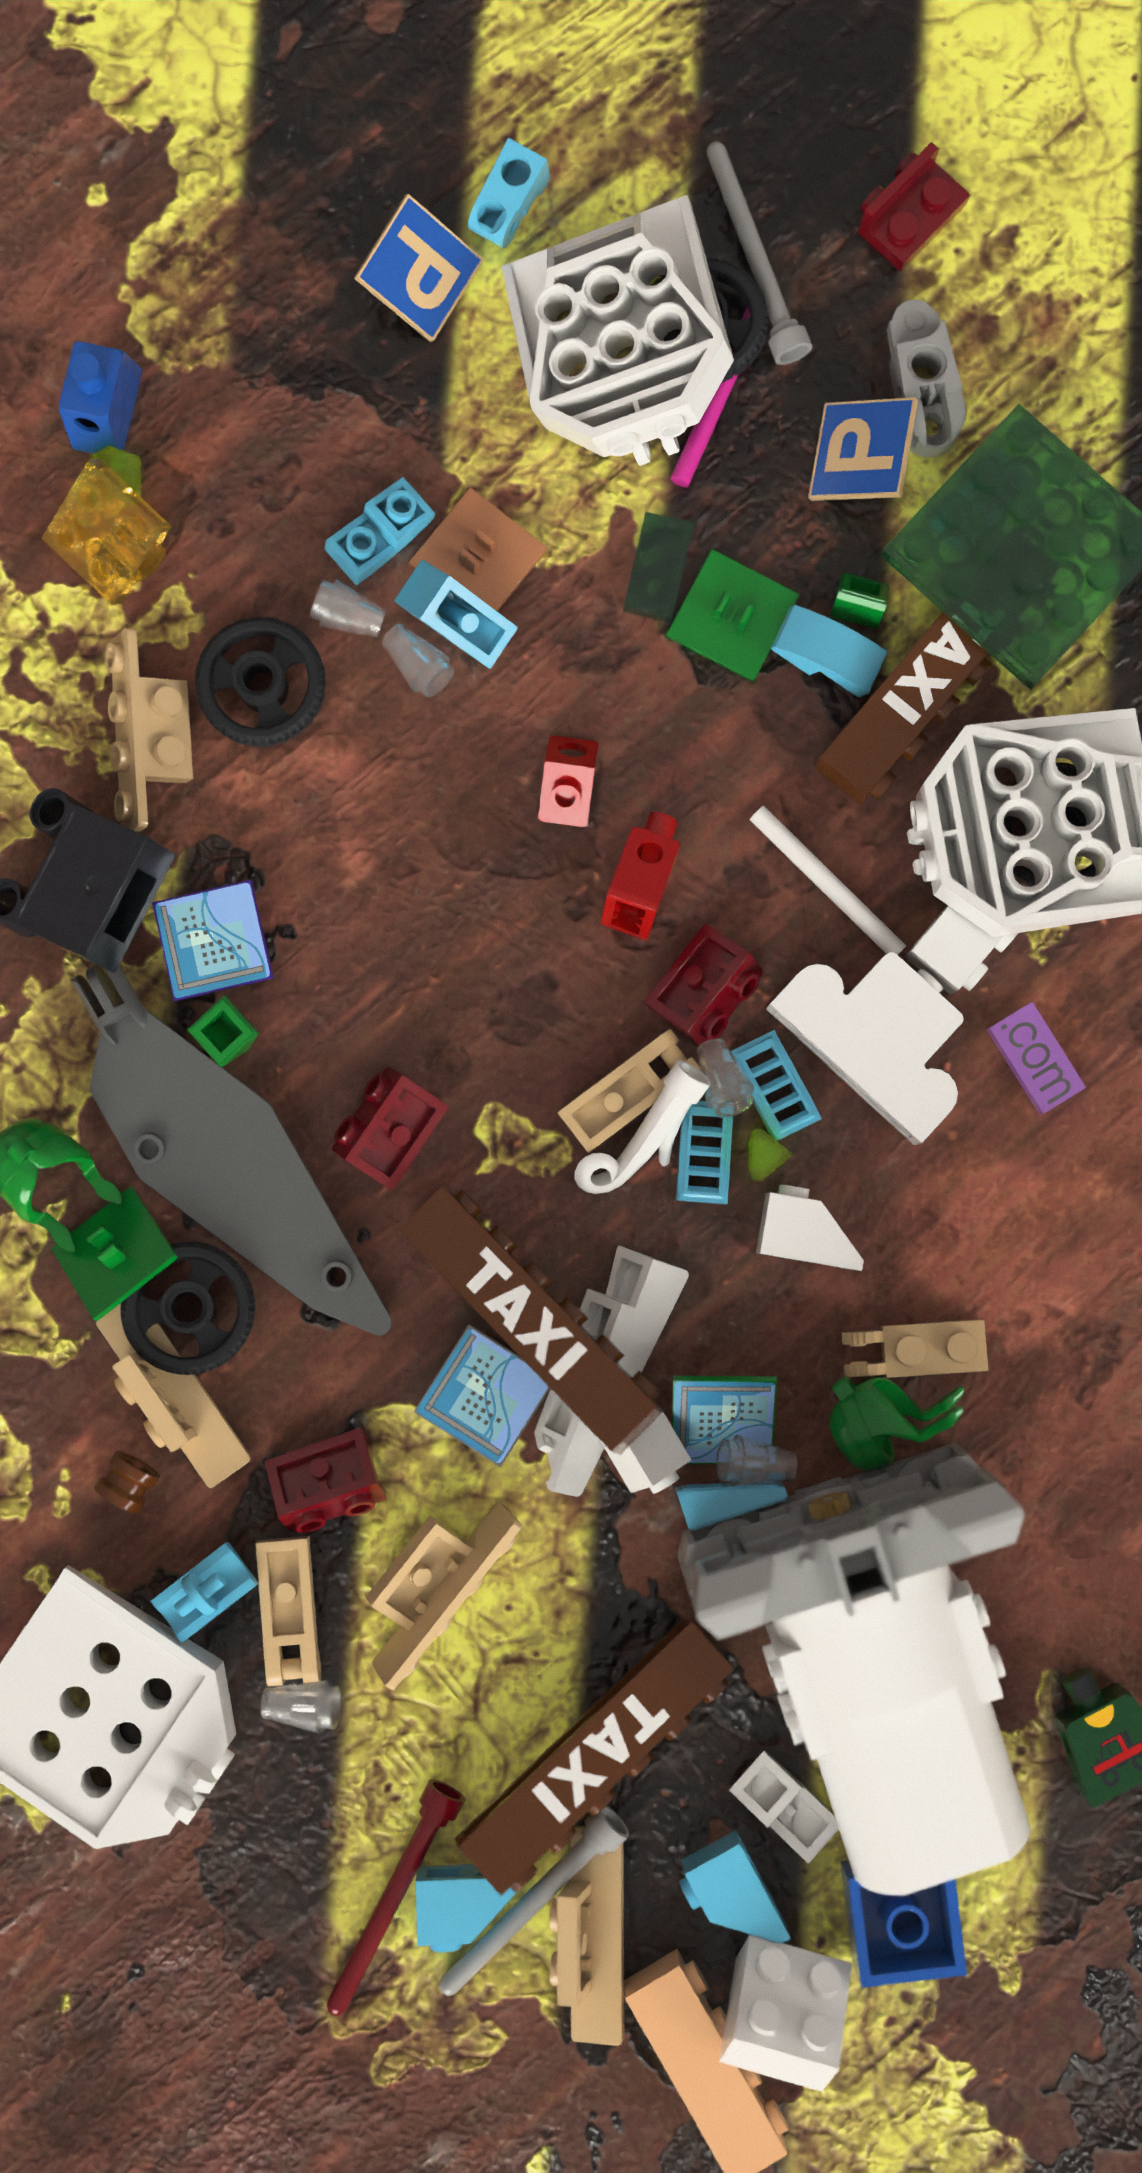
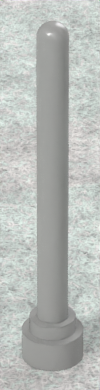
(788, 338)
(602, 1834)

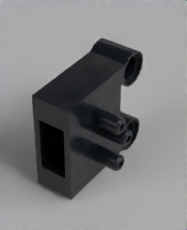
(89, 885)

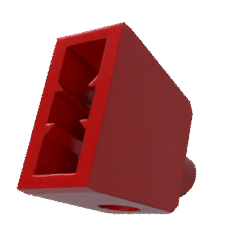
(642, 876)

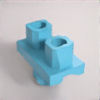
(205, 1592)

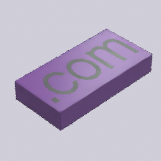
(1036, 1058)

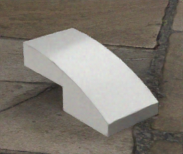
(786, 1806)

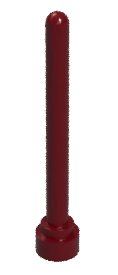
(439, 1806)

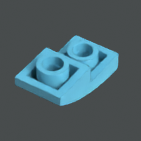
(380, 532)
(827, 646)

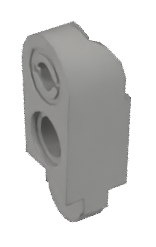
(921, 339)

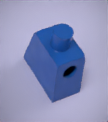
(102, 390)

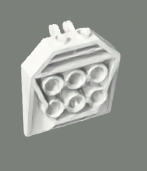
(661, 383)
(973, 854)
(181, 1737)

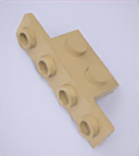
(149, 730)
(175, 1404)
(431, 1583)
(591, 1948)

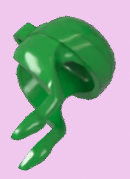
(36, 1145)
(875, 1411)

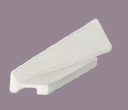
(632, 1318)

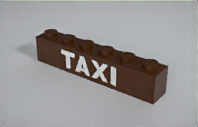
(902, 709)
(531, 1320)
(593, 1757)

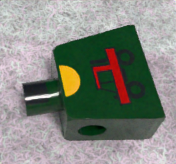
(1101, 1737)

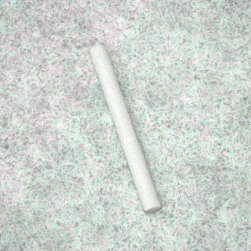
(827, 881)

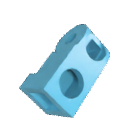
(508, 193)

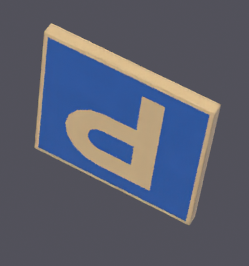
(418, 268)
(863, 449)

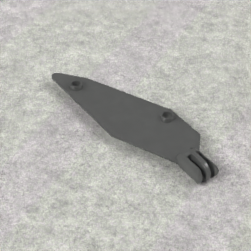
(219, 1153)

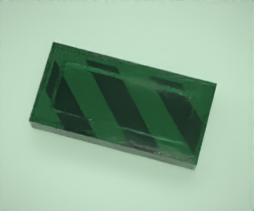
(658, 567)

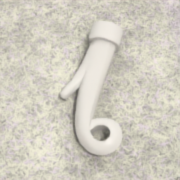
(682, 1088)

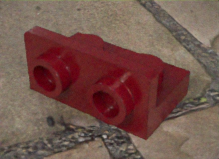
(911, 208)
(705, 985)
(388, 1127)
(324, 1482)

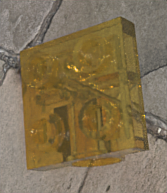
(107, 533)

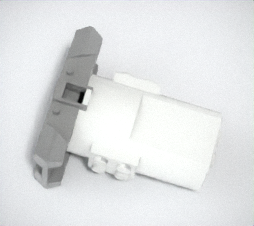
(881, 1656)

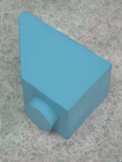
(455, 613)
(732, 1890)
(454, 1905)

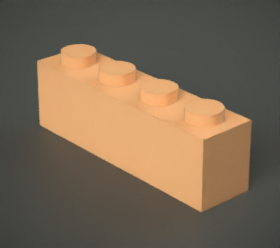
(688, 2041)

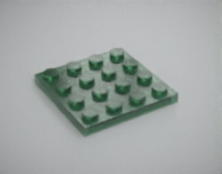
(1022, 546)

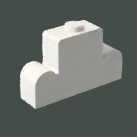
(878, 1037)

